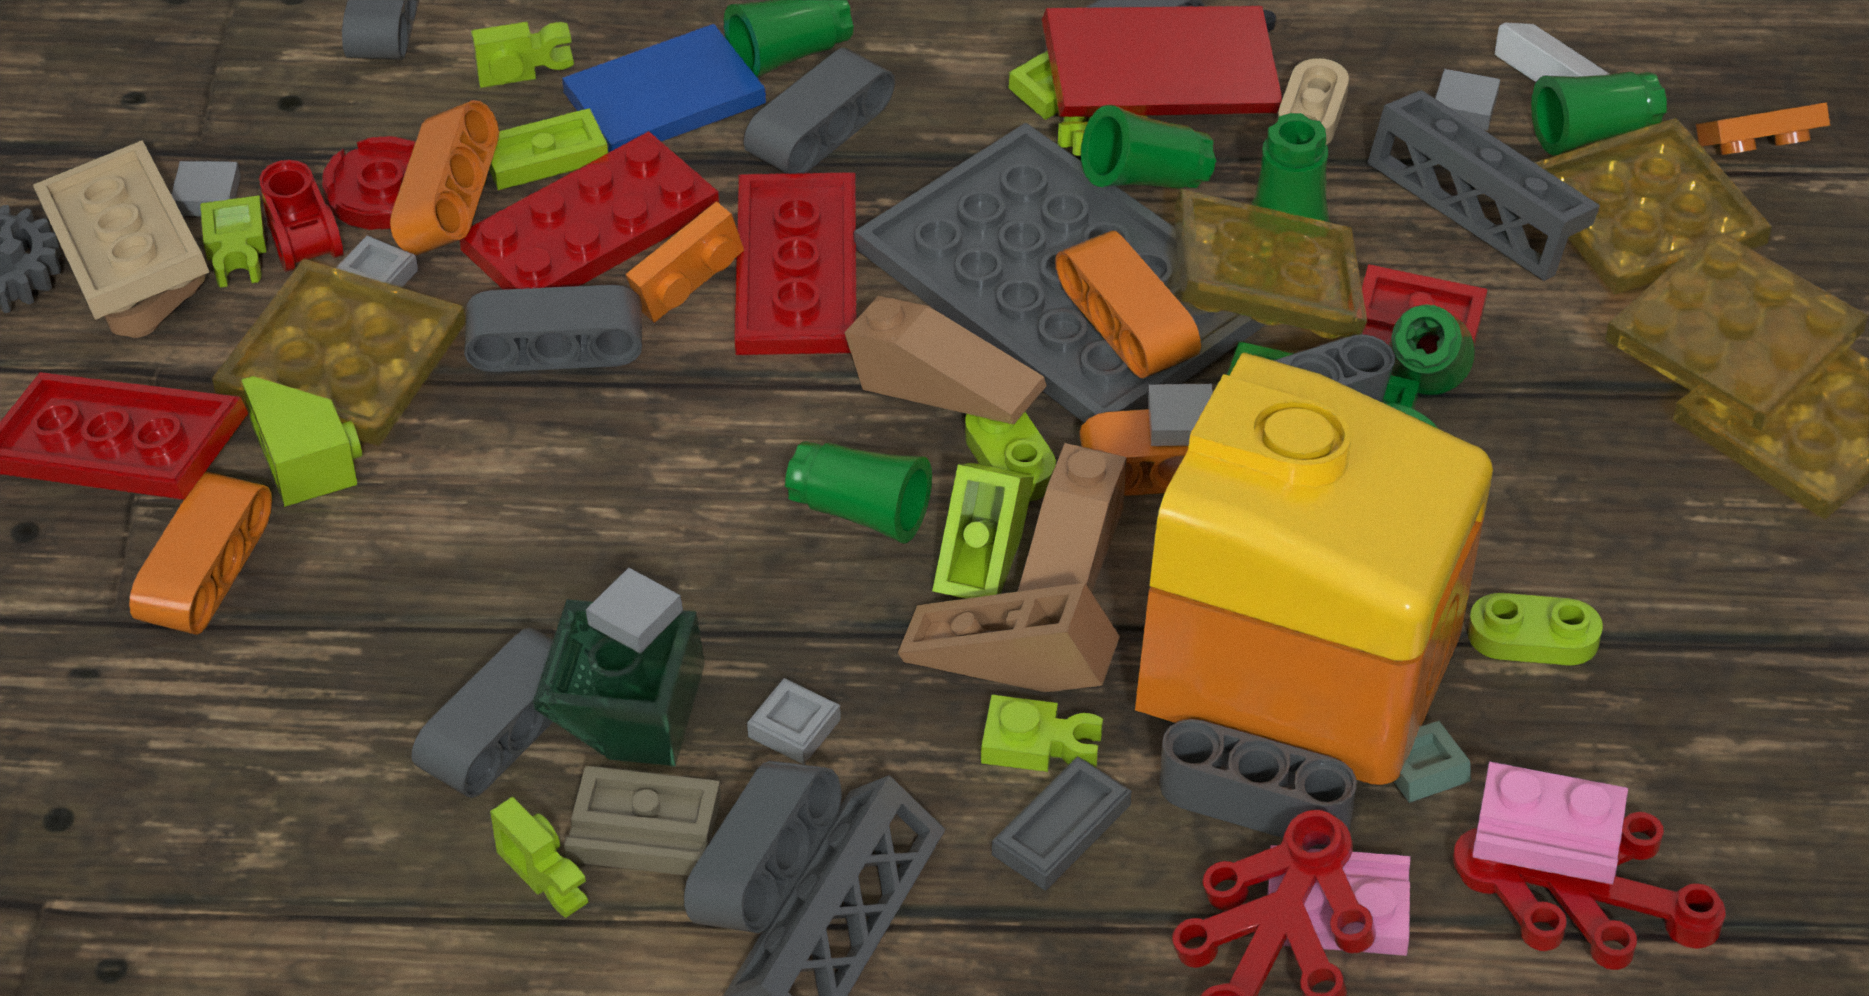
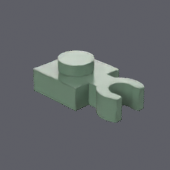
(1433, 764)

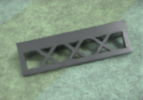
(1489, 166)
(829, 881)

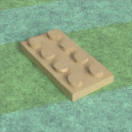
(120, 230)

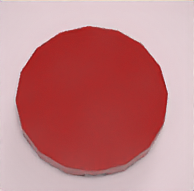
(366, 181)

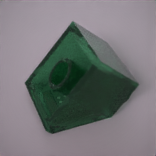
(618, 698)

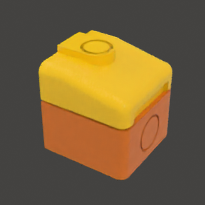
(1311, 568)

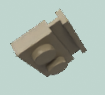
(642, 820)

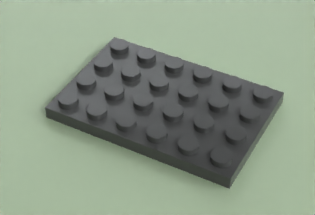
(986, 253)

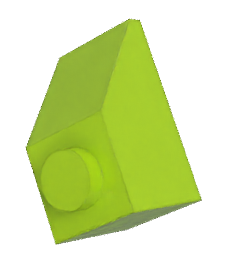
(301, 440)
(982, 530)

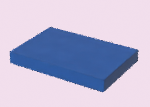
(666, 88)

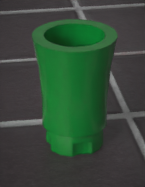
(785, 30)
(1594, 108)
(1143, 151)
(1294, 168)
(1443, 368)
(862, 487)

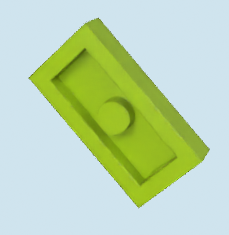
(546, 148)

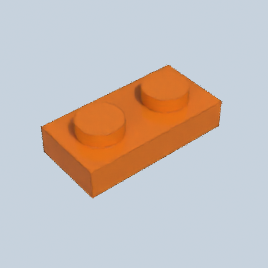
(1786, 125)
(686, 261)

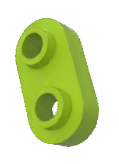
(1007, 444)
(1534, 629)

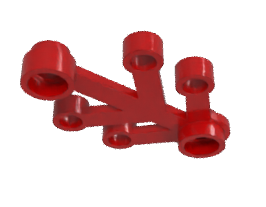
(1579, 897)
(1282, 912)

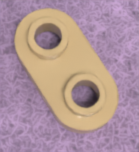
(1318, 91)

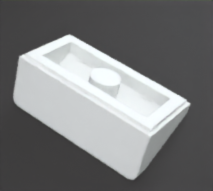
(1539, 53)

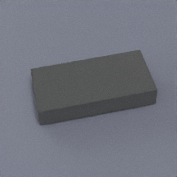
(1061, 823)

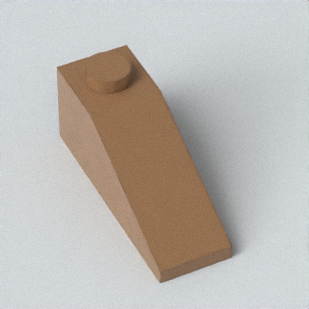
(933, 361)
(1076, 519)
(1020, 638)

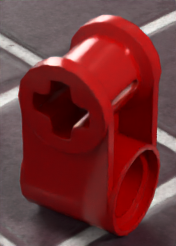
(297, 214)

